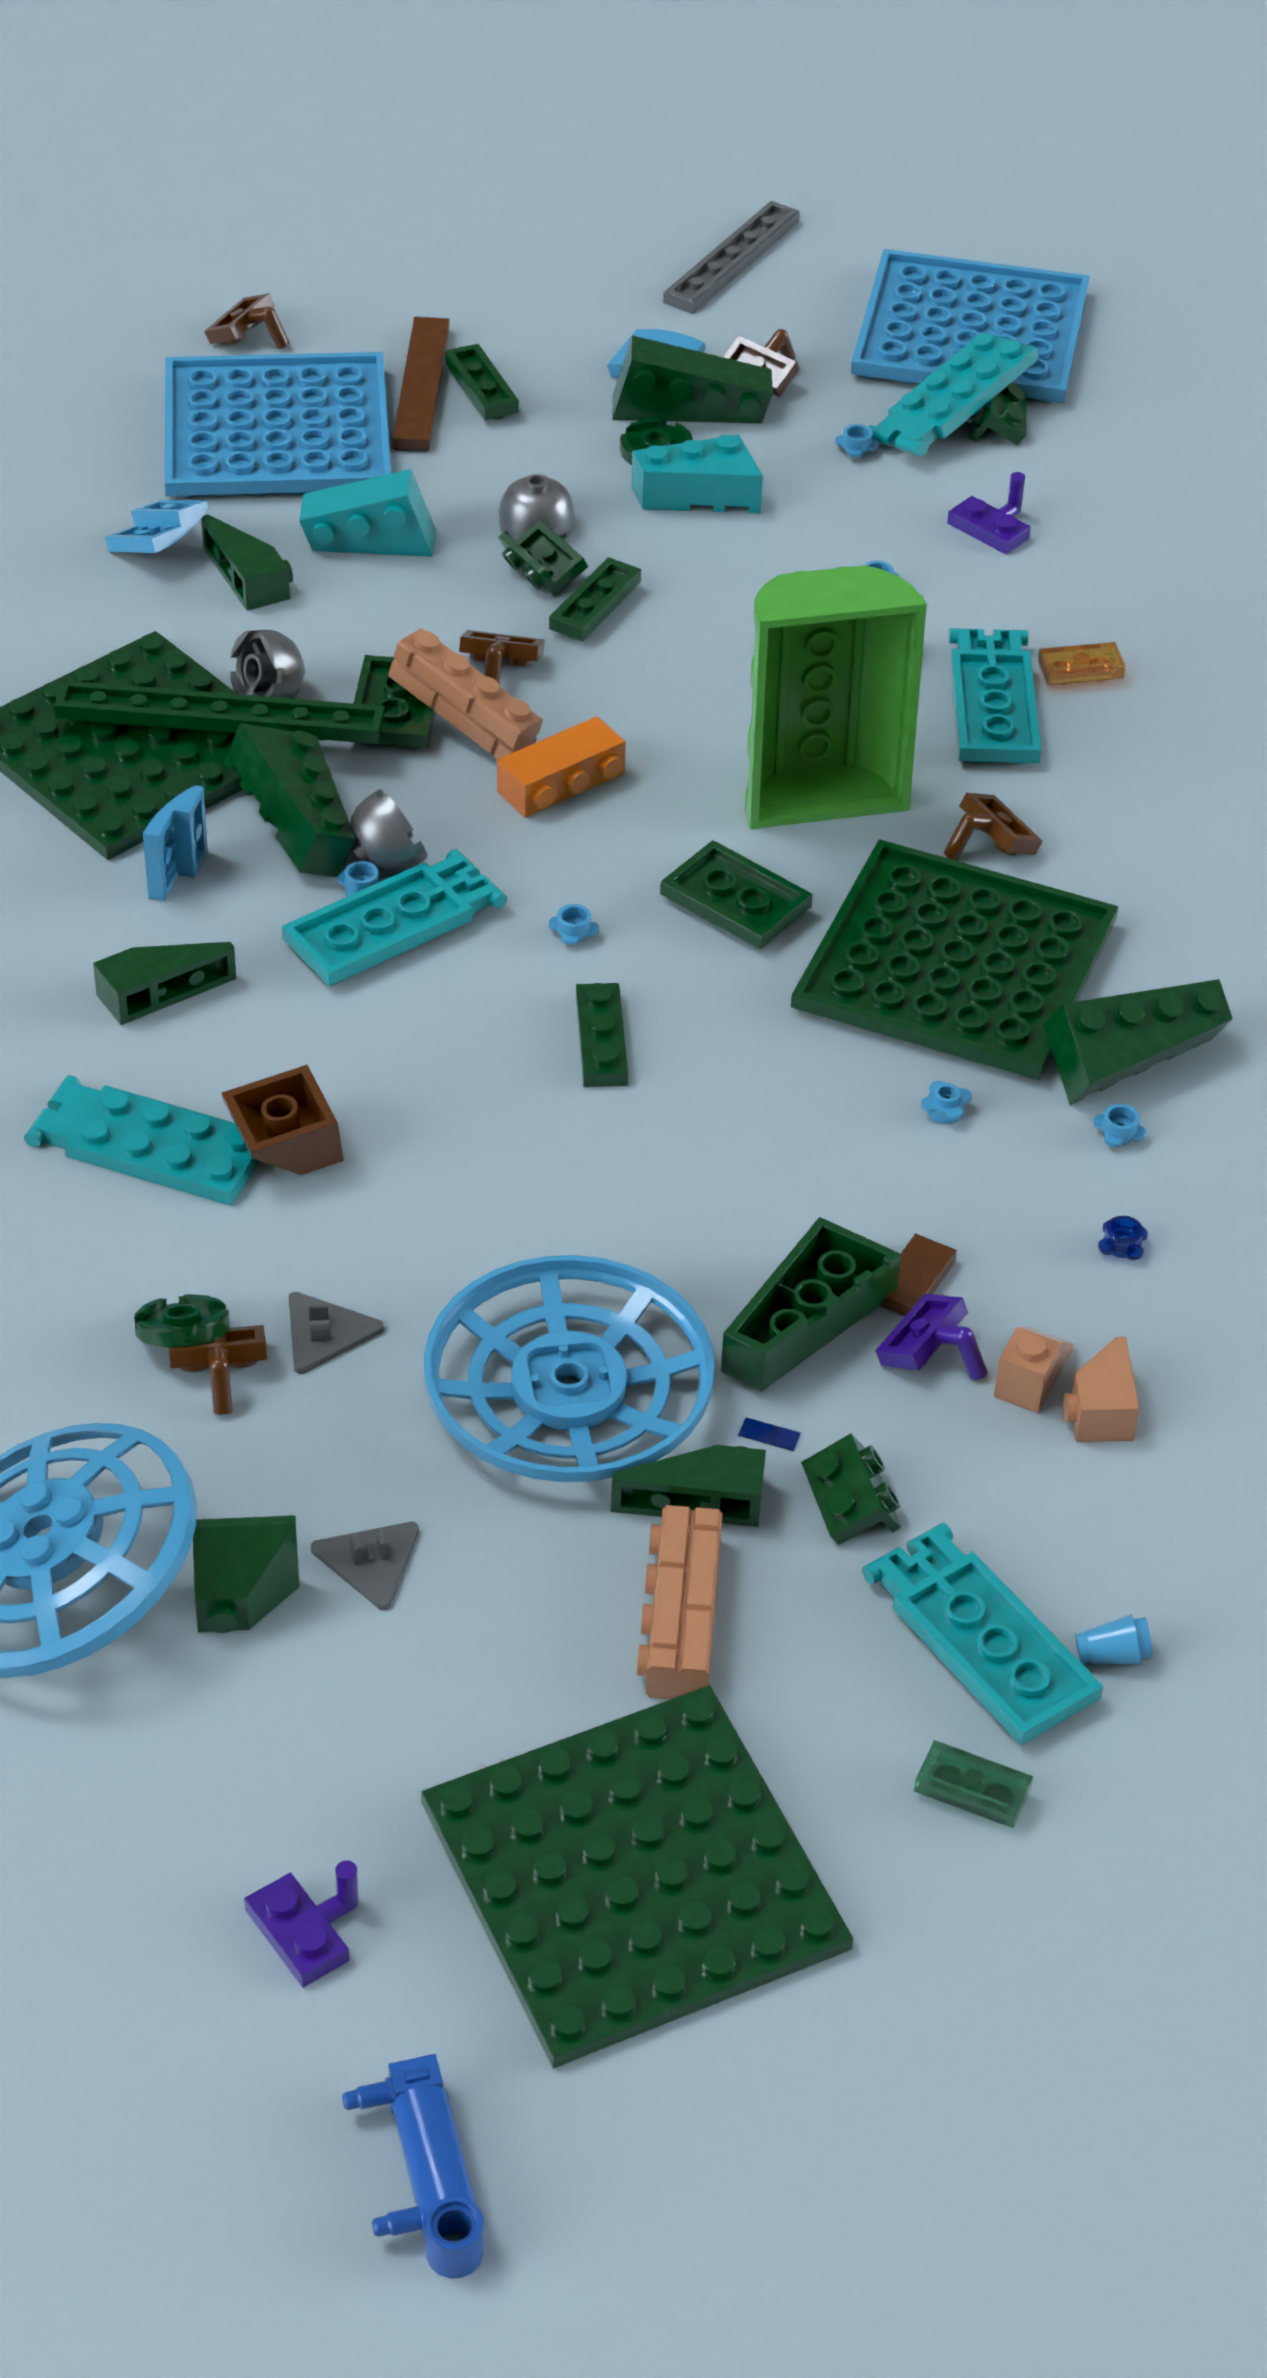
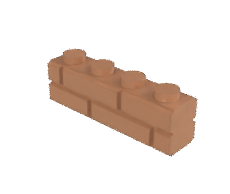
(463, 695)
(683, 1603)

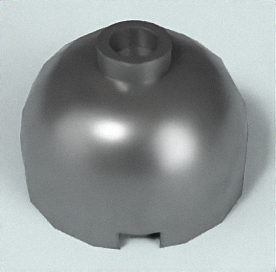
(533, 500)
(267, 665)
(384, 835)

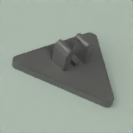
(325, 1330)
(370, 1559)

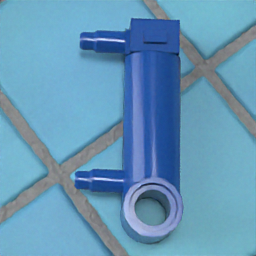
(433, 2163)

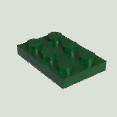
(407, 718)
(736, 894)

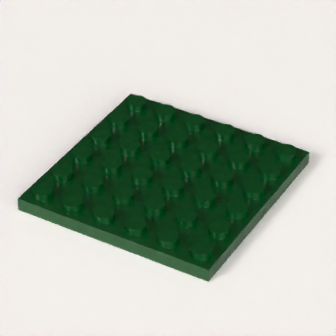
(110, 776)
(954, 957)
(634, 1874)

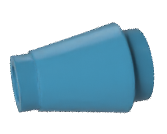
(1116, 1642)

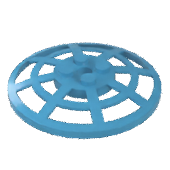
(568, 1353)
(74, 1535)

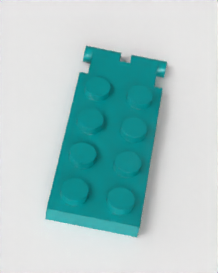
(954, 392)
(994, 696)
(391, 917)
(145, 1140)
(984, 1634)

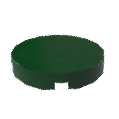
(651, 433)
(182, 1324)

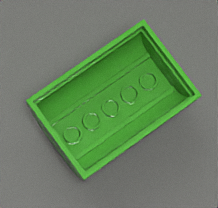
(833, 696)

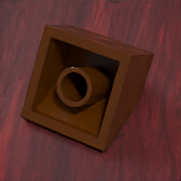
(286, 1121)

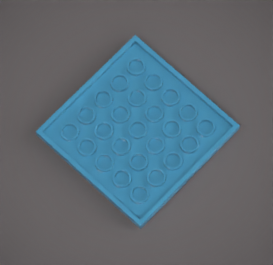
(936, 305)
(274, 423)

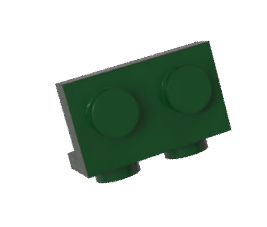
(1003, 415)
(543, 557)
(850, 1489)

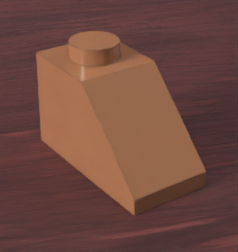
(1030, 1367)
(1104, 1397)

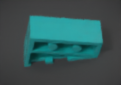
(697, 473)
(370, 517)

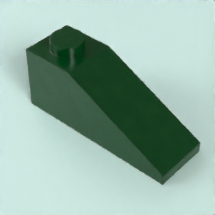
(247, 564)
(160, 976)
(704, 1478)

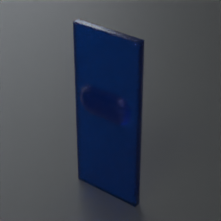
(769, 1434)

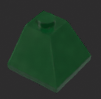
(243, 1570)

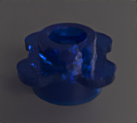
(1123, 1238)

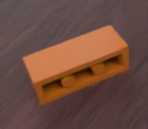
(561, 766)

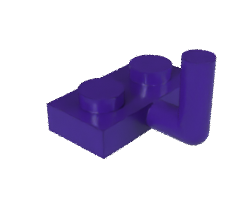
(992, 525)
(924, 1329)
(301, 1929)

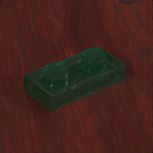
(973, 1784)

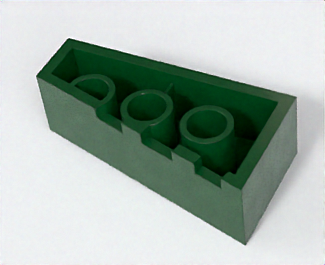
(688, 386)
(295, 795)
(1128, 1033)
(808, 1302)

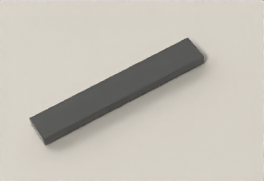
(731, 257)

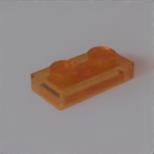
(1081, 663)

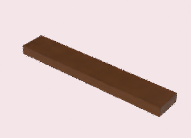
(421, 384)

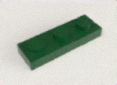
(481, 382)
(595, 599)
(601, 1035)

